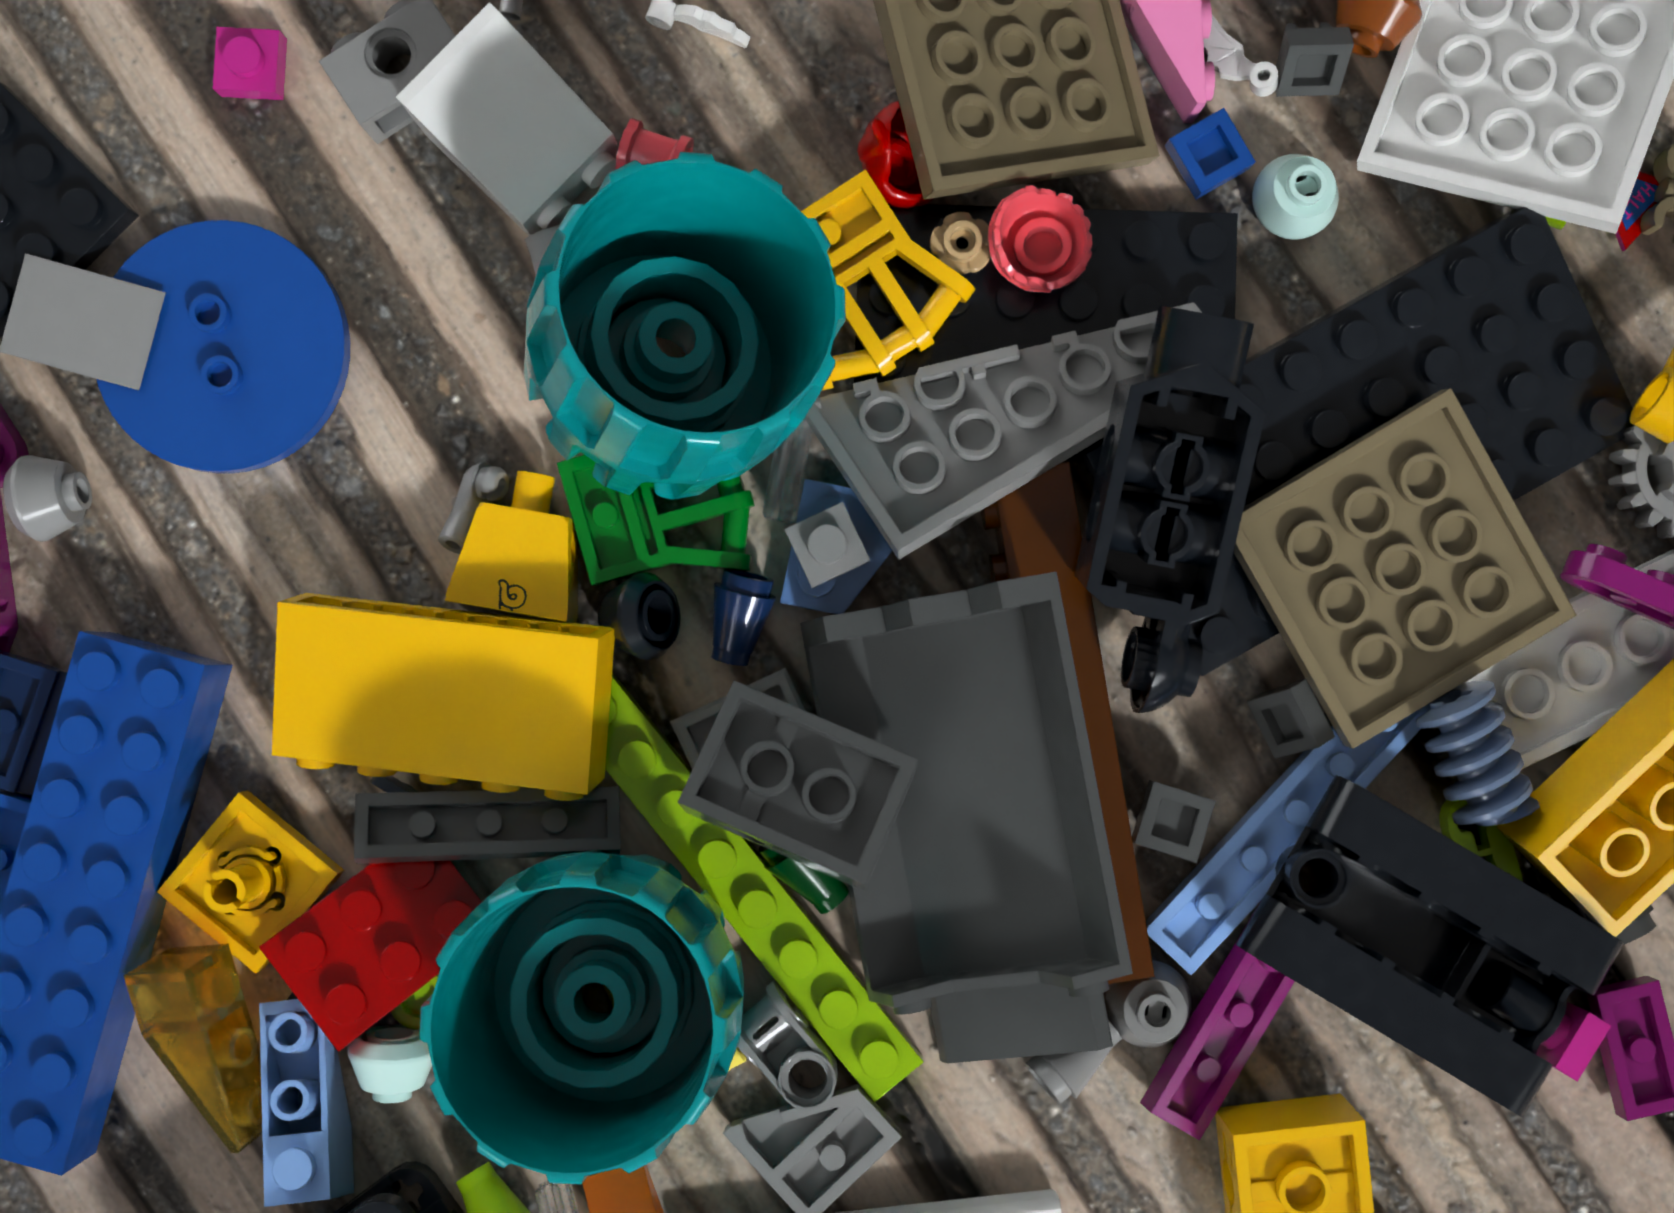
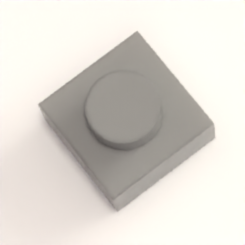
(827, 545)

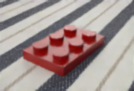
(370, 943)

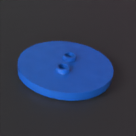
(241, 351)

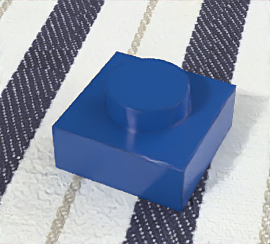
(1209, 153)

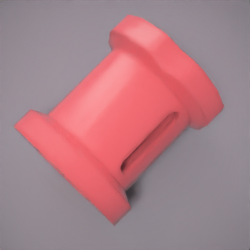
(649, 146)

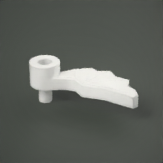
(664, 12)
(1231, 63)

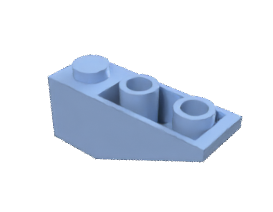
(302, 1109)

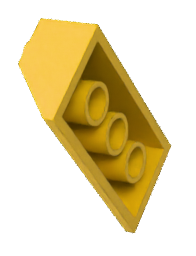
(1610, 813)

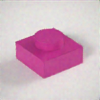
(250, 63)
(1574, 1041)

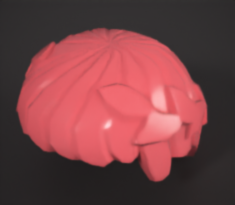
(1039, 239)

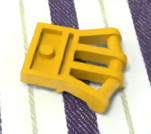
(862, 239)

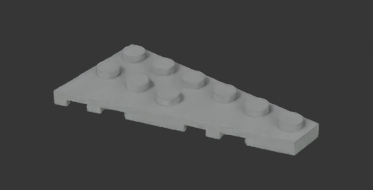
(974, 426)

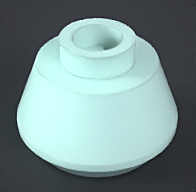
(1282, 196)
(390, 1062)

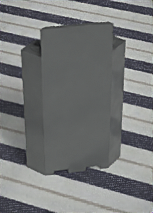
(1000, 861)

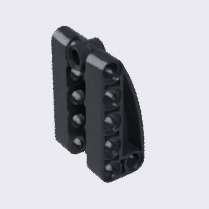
(1428, 943)

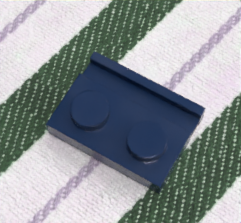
(27, 713)

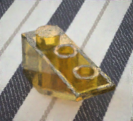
(203, 1034)

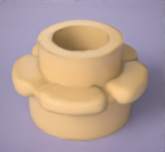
(961, 226)

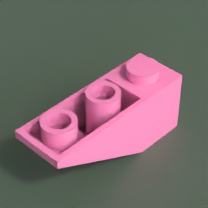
(1173, 44)

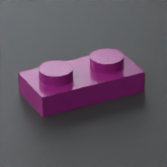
(1636, 1047)

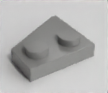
(815, 1152)

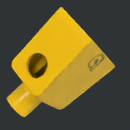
(520, 556)

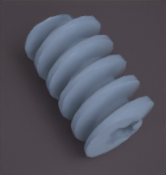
(1478, 756)

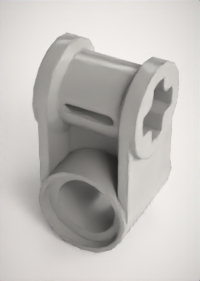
(785, 1044)

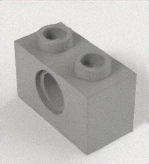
(361, 60)

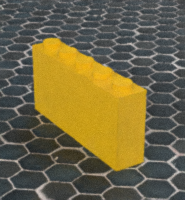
(442, 694)

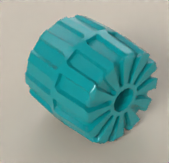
(721, 273)
(540, 1070)

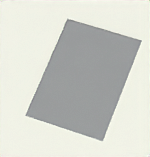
(82, 322)

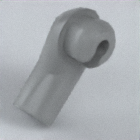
(478, 485)

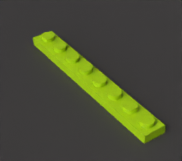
(757, 905)

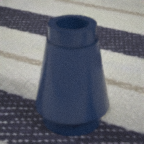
(739, 614)

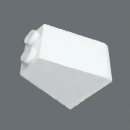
(510, 122)

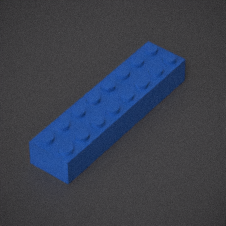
(87, 883)

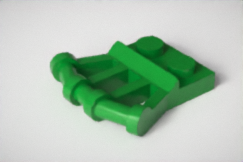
(627, 533)

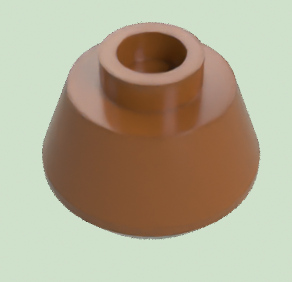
(1377, 23)

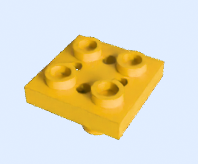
(235, 899)

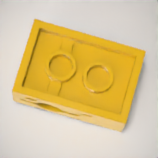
(1294, 1157)

